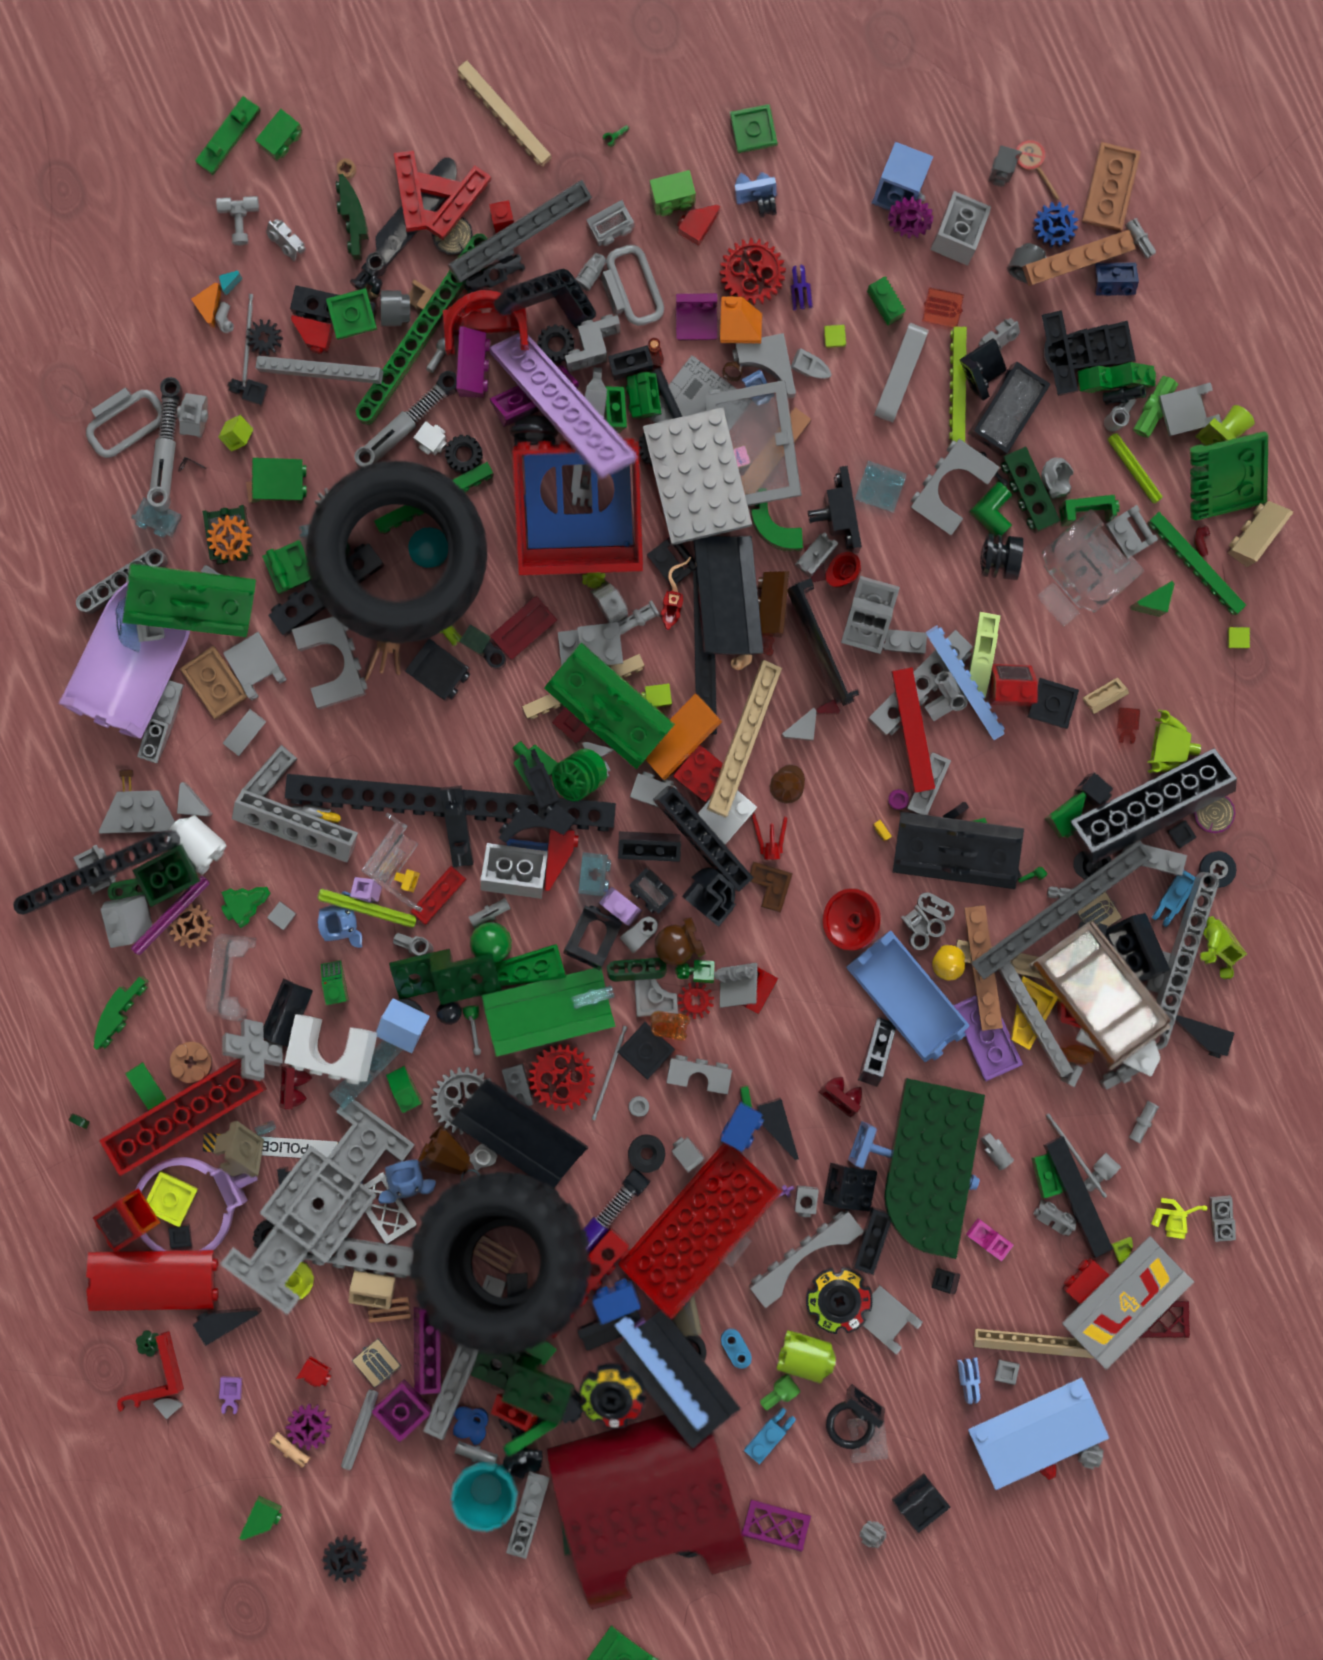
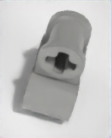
(921, 926)

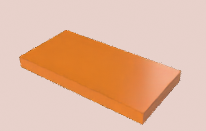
(692, 726)

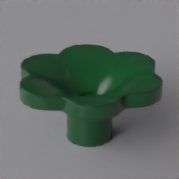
(150, 1338)

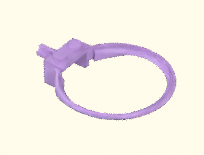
(229, 1187)

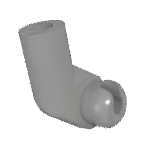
(221, 319)

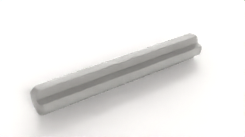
(359, 1429)

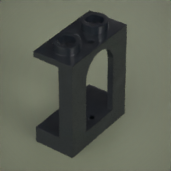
(588, 915)

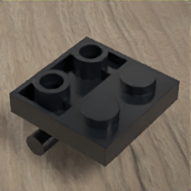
(921, 1503)

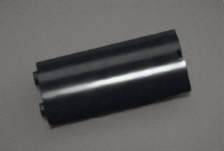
(818, 643)

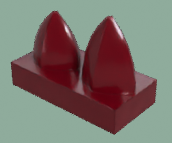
(289, 1079)
(847, 1103)

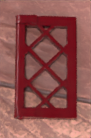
(1168, 1334)

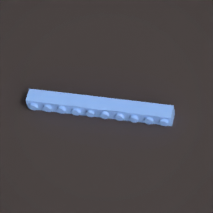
(963, 679)
(661, 1372)

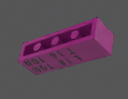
(426, 1354)

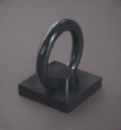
(533, 430)
(862, 1407)

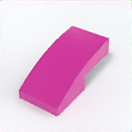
(989, 1239)

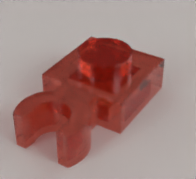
(1128, 721)

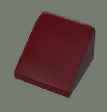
(829, 708)

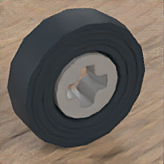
(1221, 859)

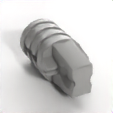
(591, 271)
(996, 1151)

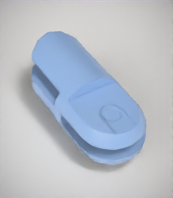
(970, 1379)

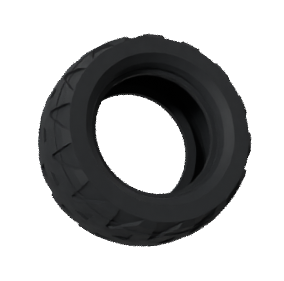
(381, 486)

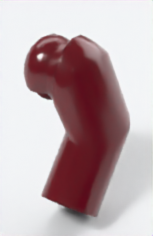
(1199, 541)

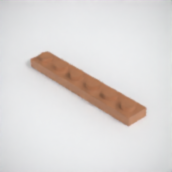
(1078, 257)
(985, 989)

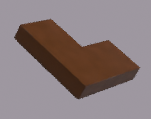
(777, 884)

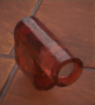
(656, 353)

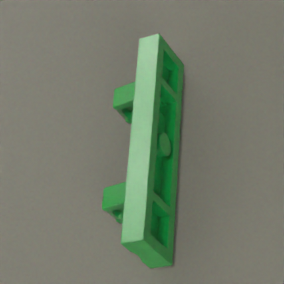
(227, 135)

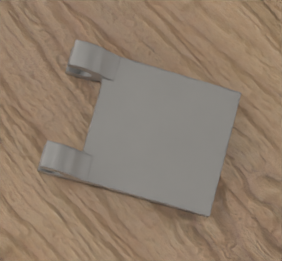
(1185, 410)
(252, 663)
(888, 1318)

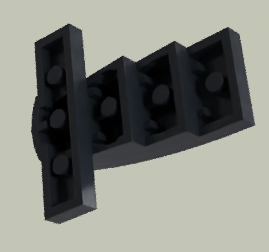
(1083, 349)

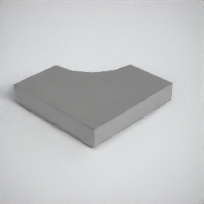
(653, 998)

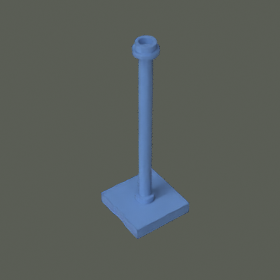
(864, 1144)

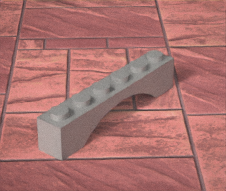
(839, 1231)

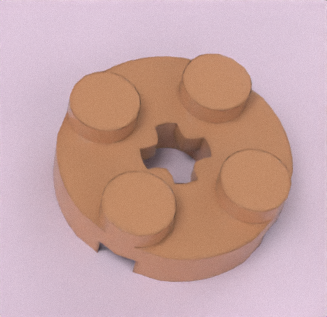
(200, 1055)

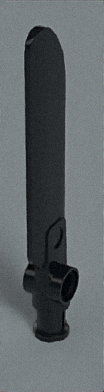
(393, 235)

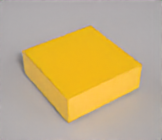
(881, 830)

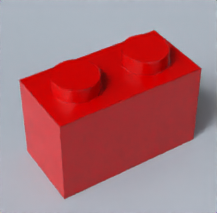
(1085, 1280)

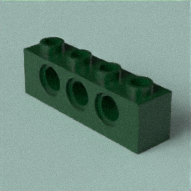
(1022, 459)

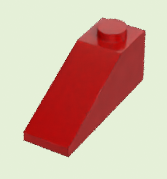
(559, 852)

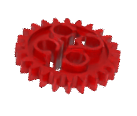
(768, 262)
(547, 1065)

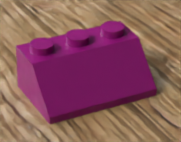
(472, 363)

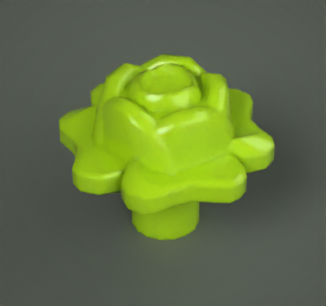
(593, 579)

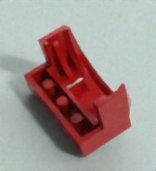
(485, 322)

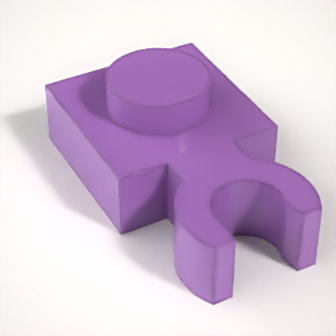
(230, 1391)

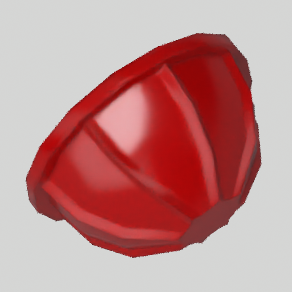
(843, 569)

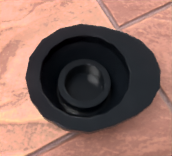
(1085, 868)

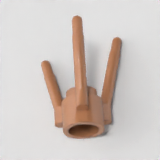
(385, 648)

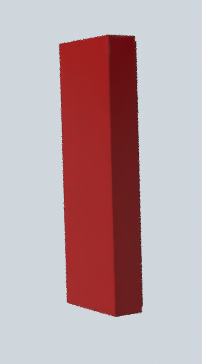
(439, 894)

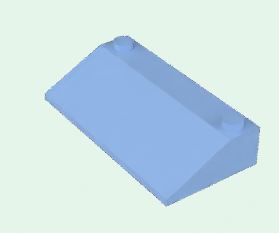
(1038, 1433)

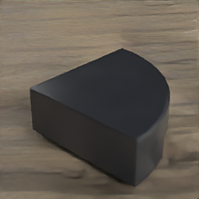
(957, 810)

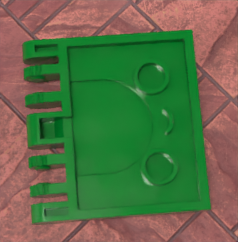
(1232, 476)

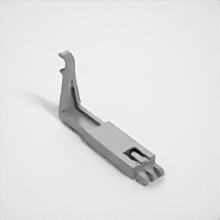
(596, 396)

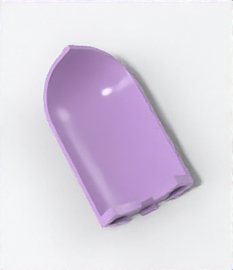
(117, 682)

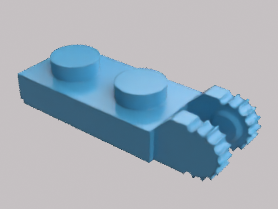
(1175, 897)
(768, 1437)

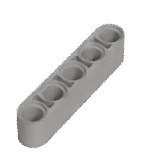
(901, 372)
(111, 582)

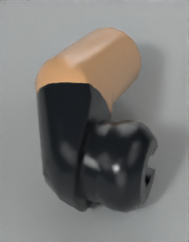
(376, 285)

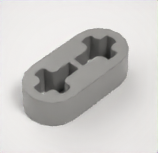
(938, 902)

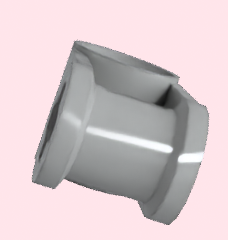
(637, 936)

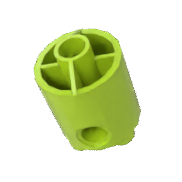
(806, 1357)

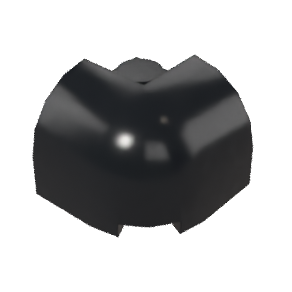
(711, 895)

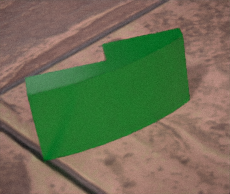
(145, 1086)

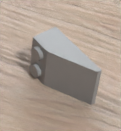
(961, 228)

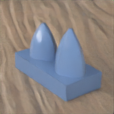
(749, 190)

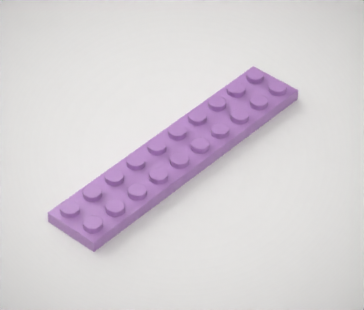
(563, 405)

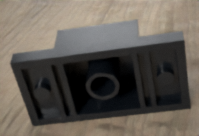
(840, 511)

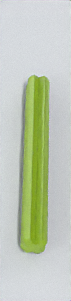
(366, 908)

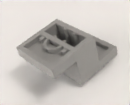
(592, 342)
(870, 614)
(600, 639)

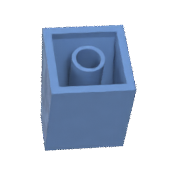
(902, 176)

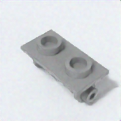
(278, 232)
(1007, 332)
(1063, 1222)

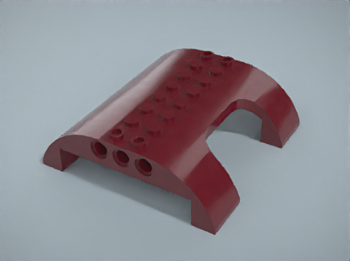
(640, 1499)

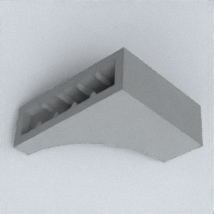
(768, 356)

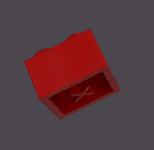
(699, 773)

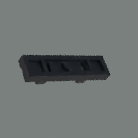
(457, 825)

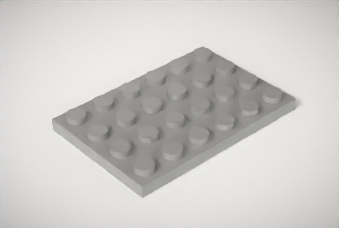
(697, 476)

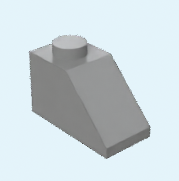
(687, 1153)

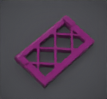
(770, 1509)

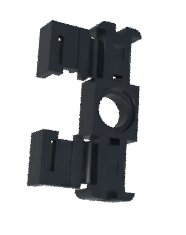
(480, 280)

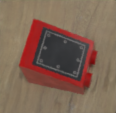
(1013, 685)
(126, 1220)

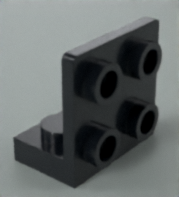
(982, 367)
(850, 1187)

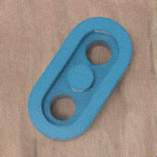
(737, 1348)

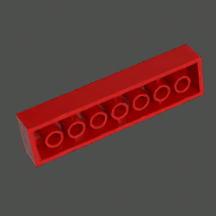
(179, 1117)

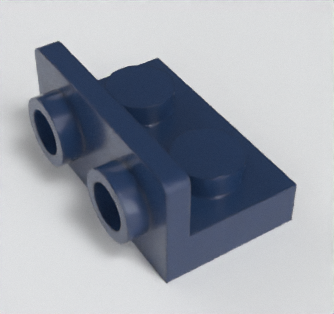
(1116, 279)

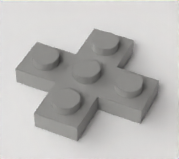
(252, 1050)

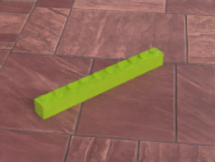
(958, 384)

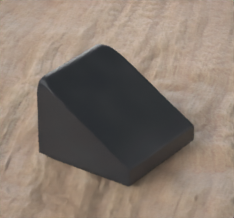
(946, 1281)

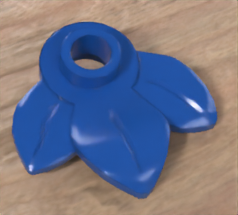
(468, 1426)

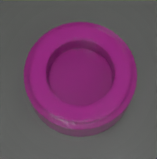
(898, 799)

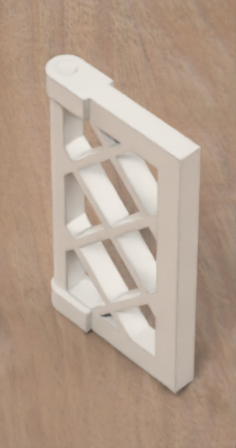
(379, 1223)

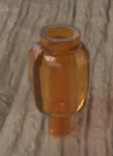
(1078, 1054)

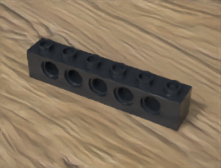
(279, 615)
(702, 837)

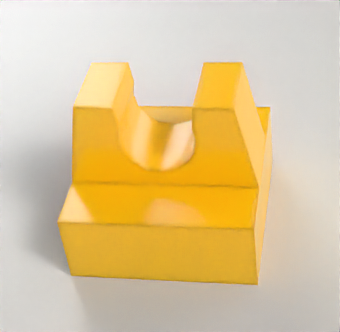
(408, 880)

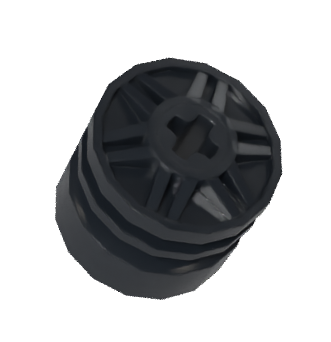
(1001, 556)

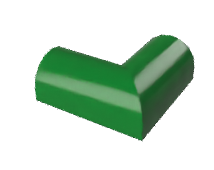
(987, 508)

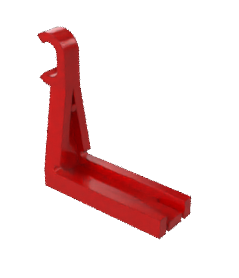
(171, 1371)

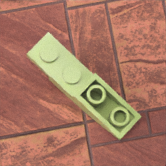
(984, 650)

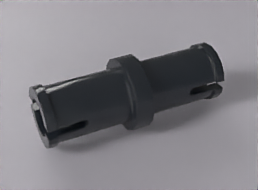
(1124, 394)

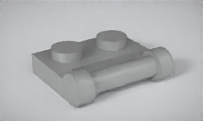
(1126, 537)

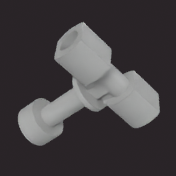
(238, 210)

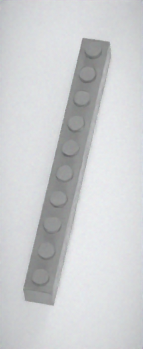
(319, 369)
(1035, 1020)

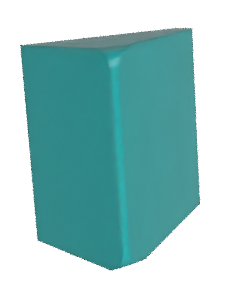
(229, 281)

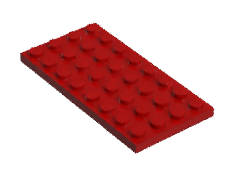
(699, 1229)

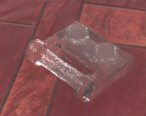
(875, 1448)

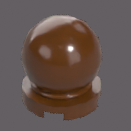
(677, 943)

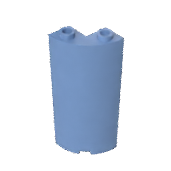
(908, 997)

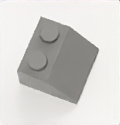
(126, 919)

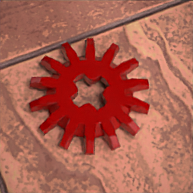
(686, 1001)

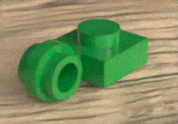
(702, 971)

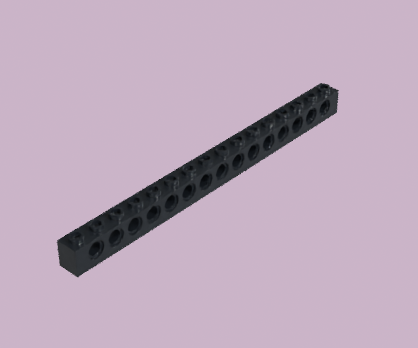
(295, 785)

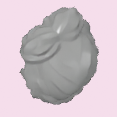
(1056, 477)

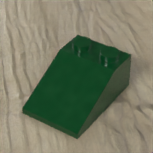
(166, 875)

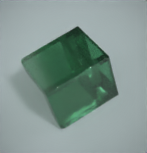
(475, 640)

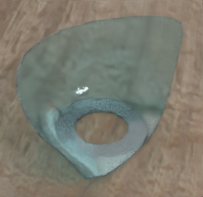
(128, 632)

